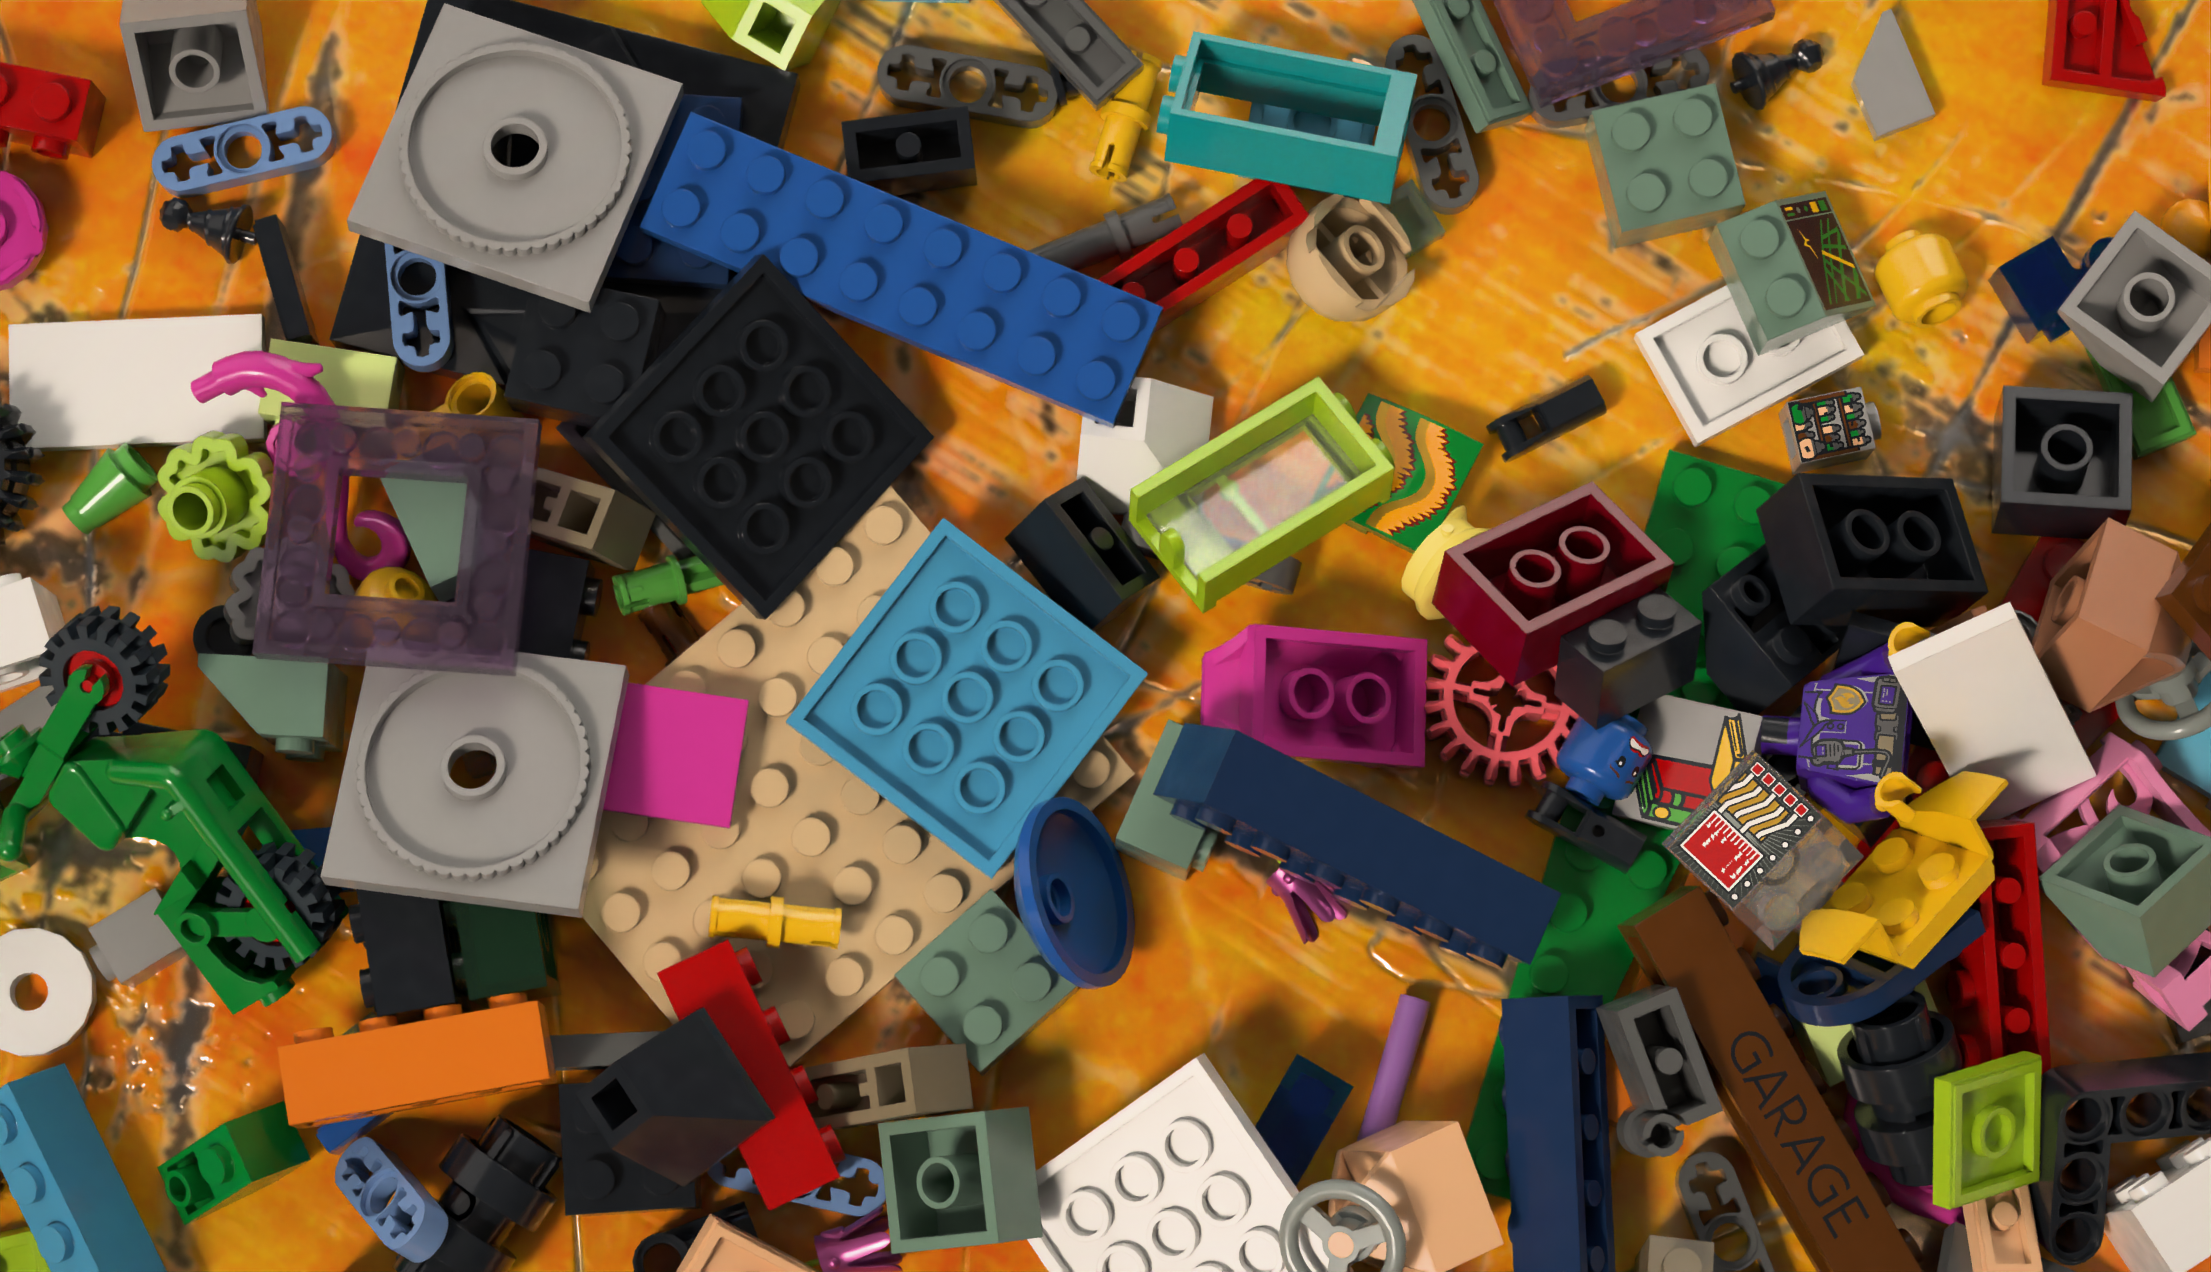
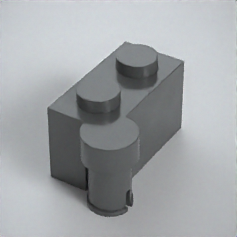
(1659, 1069)

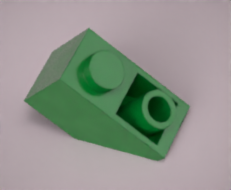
(233, 1162)

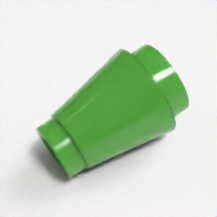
(112, 487)

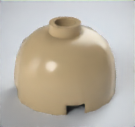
(1349, 259)

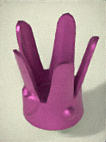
(1316, 896)
(853, 1247)

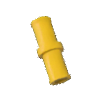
(1124, 121)
(775, 922)

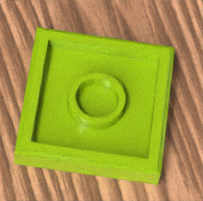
(1986, 1129)

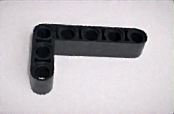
(2096, 1121)

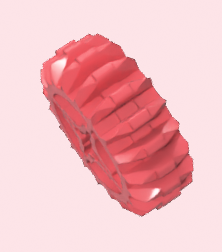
(1476, 697)

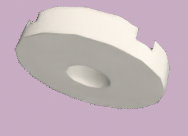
(69, 996)

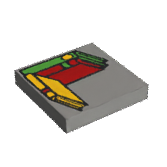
(1692, 754)

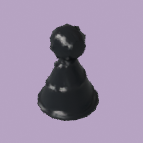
(1763, 74)
(221, 228)

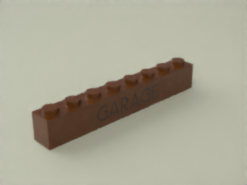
(1768, 1089)

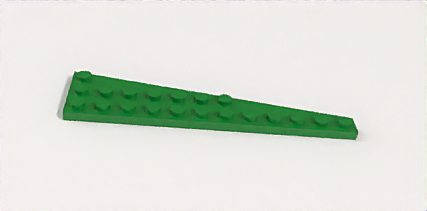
(1706, 526)

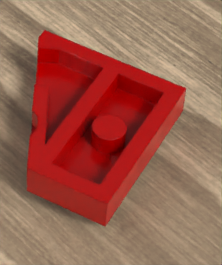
(2098, 50)

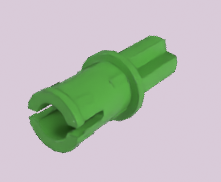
(662, 584)

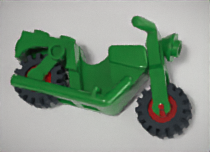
(176, 788)

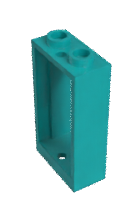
(1296, 83)

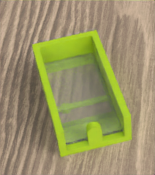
(1261, 492)

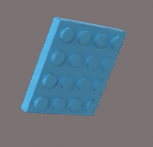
(966, 697)

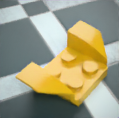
(1912, 880)

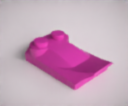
(1321, 694)

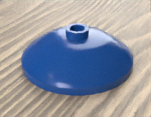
(1074, 893)

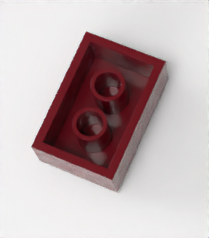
(1544, 577)

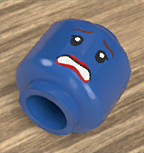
(1604, 760)

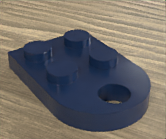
(1864, 982)

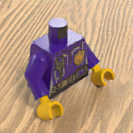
(1853, 736)

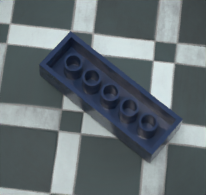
(1355, 845)

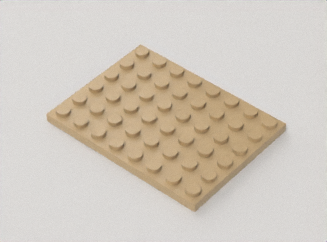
(798, 815)

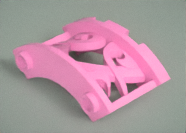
(2168, 991)

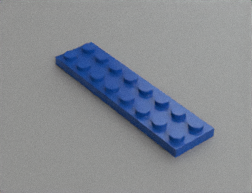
(903, 269)

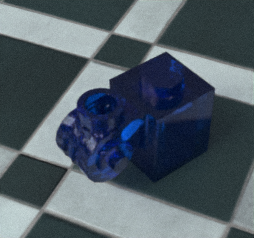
(2037, 286)

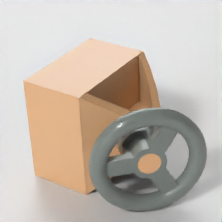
(1396, 1204)

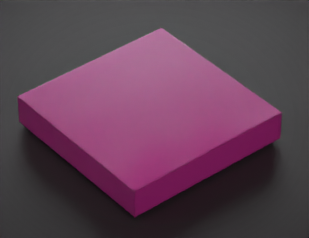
(677, 756)

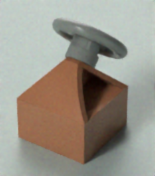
(2113, 640)

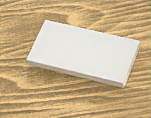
(129, 381)
(1993, 709)

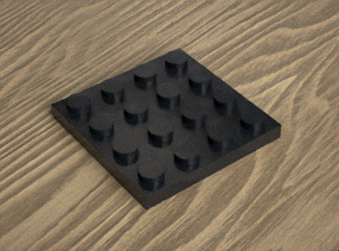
(759, 437)

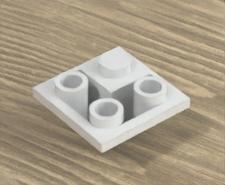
(1151, 432)

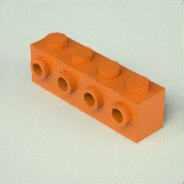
(416, 1063)

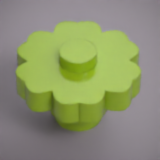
(216, 495)

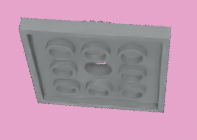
(530, 225)
(506, 844)

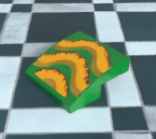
(1427, 474)

